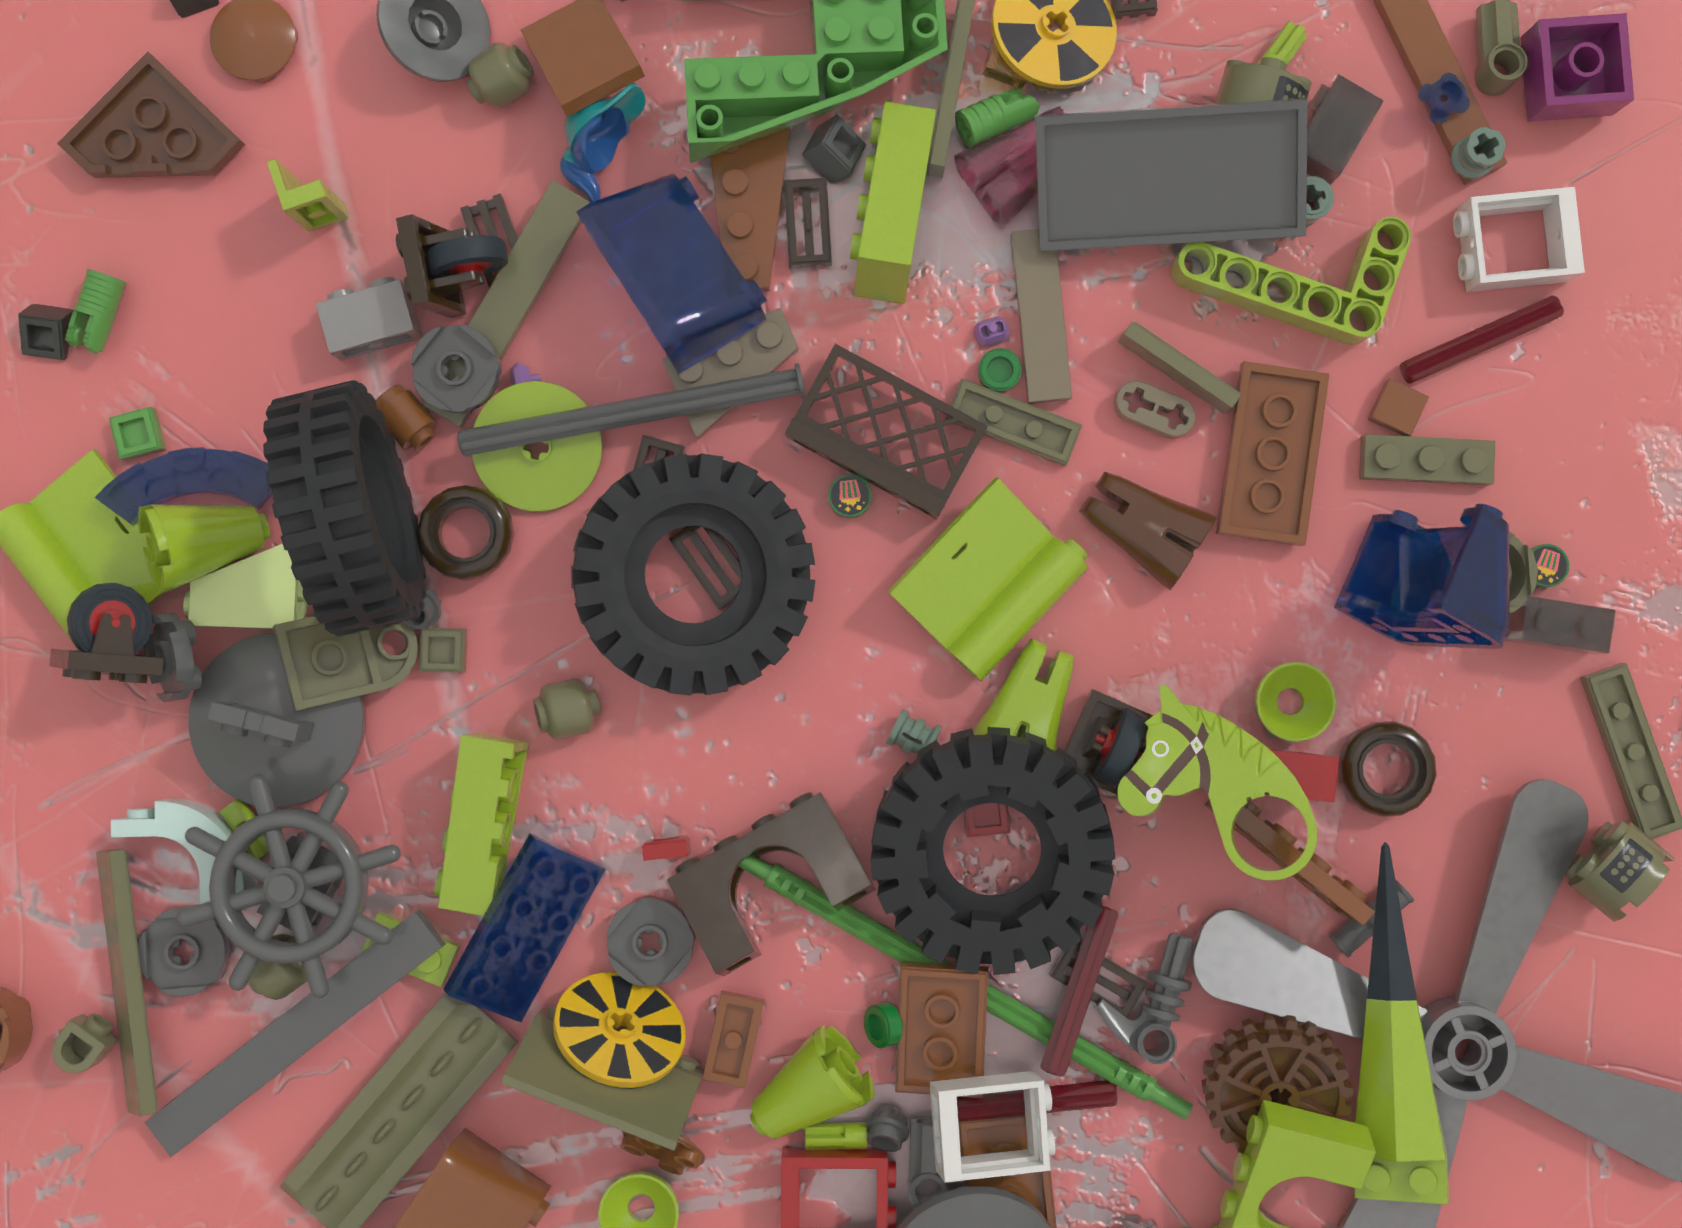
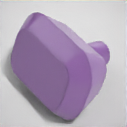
(991, 331)
(520, 373)

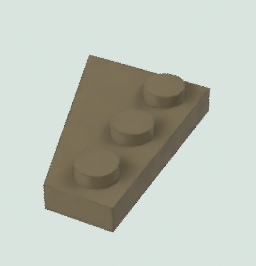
(751, 354)

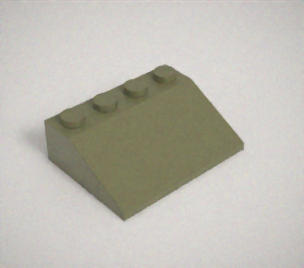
(648, 1111)

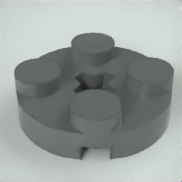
(431, 372)
(173, 642)
(675, 938)
(168, 970)

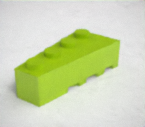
(893, 201)
(480, 821)

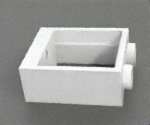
(1561, 234)
(945, 1124)

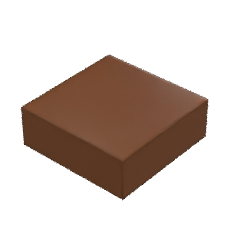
(1398, 407)

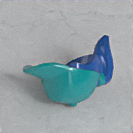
(595, 135)

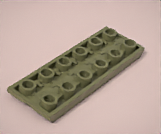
(398, 1113)

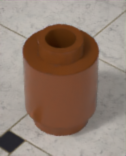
(406, 418)

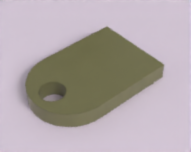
(335, 668)

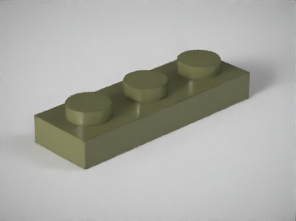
(1427, 459)

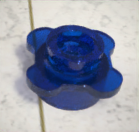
(1454, 91)

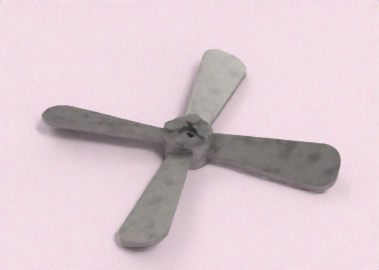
(1273, 973)

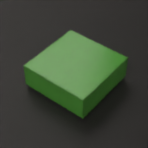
(137, 433)

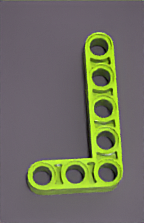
(1299, 289)

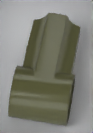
(1500, 45)

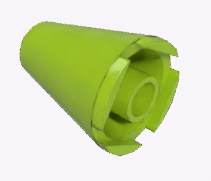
(197, 539)
(812, 1086)

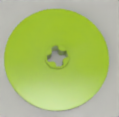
(558, 473)

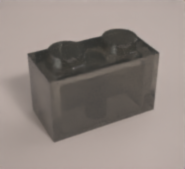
(1337, 126)
(1562, 626)

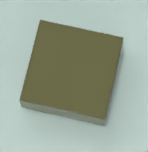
(443, 650)

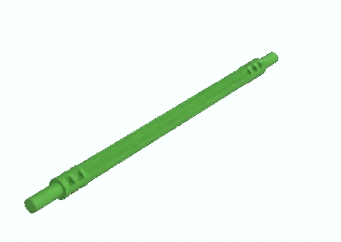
(998, 1004)

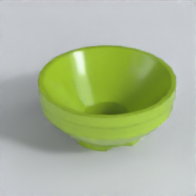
(1316, 696)
(614, 1205)

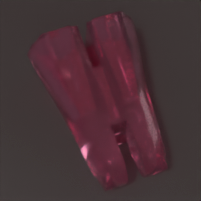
(1003, 170)

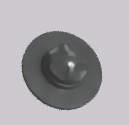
(434, 35)

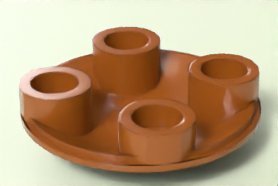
(253, 39)
(685, 1153)

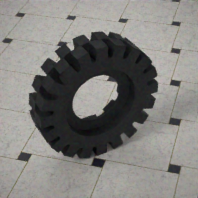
(614, 556)
(992, 928)

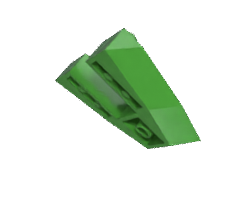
(853, 52)

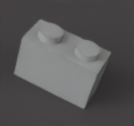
(368, 319)

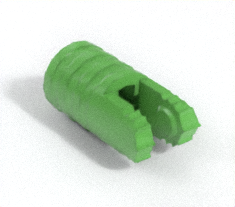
(994, 116)
(95, 311)

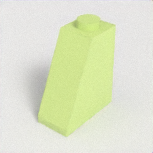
(247, 594)

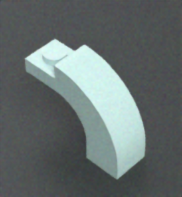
(171, 820)

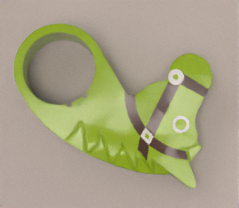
(1204, 751)

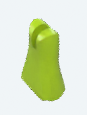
(1030, 701)

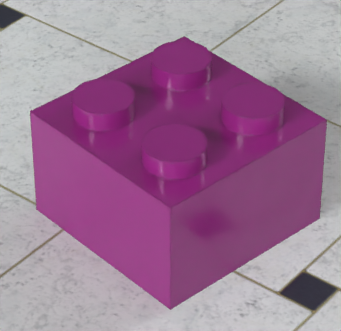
(1577, 67)

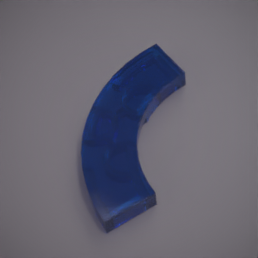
(187, 473)

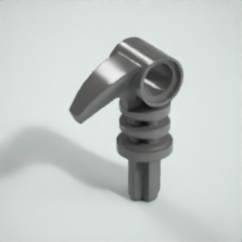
(1161, 1009)

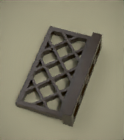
(867, 464)

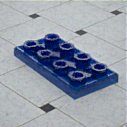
(524, 928)

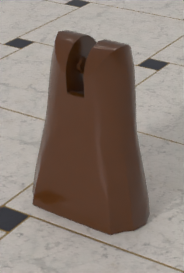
(1149, 526)

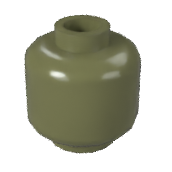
(500, 75)
(566, 709)
(277, 979)

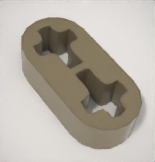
(1157, 400)

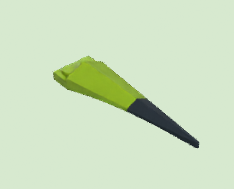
(1395, 1071)

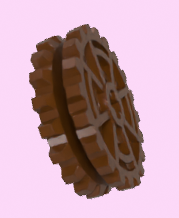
(1276, 1065)

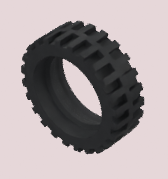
(344, 508)

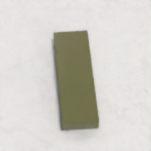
(1179, 367)
(1017, 422)

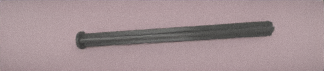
(631, 411)

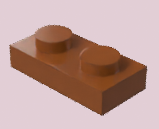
(733, 1039)

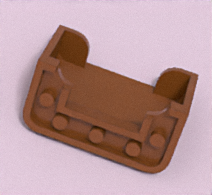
(477, 1189)

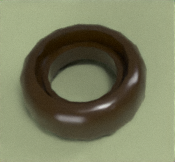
(432, 523)
(1421, 768)

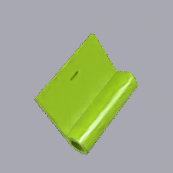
(73, 541)
(994, 584)

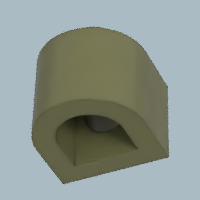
(83, 1043)

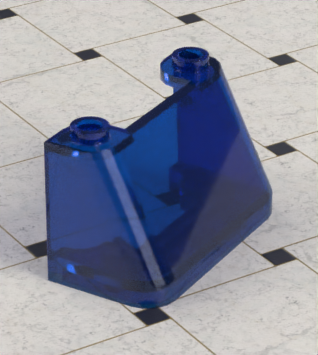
(674, 268)
(1434, 581)

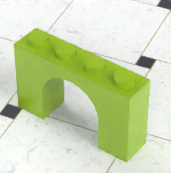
(1289, 1145)

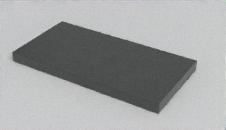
(1172, 174)

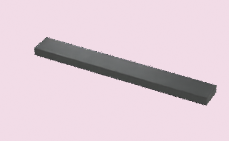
(294, 1034)

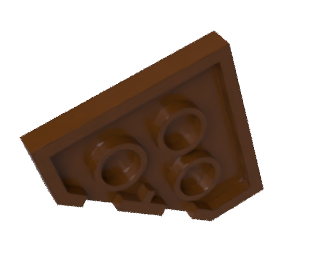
(150, 129)

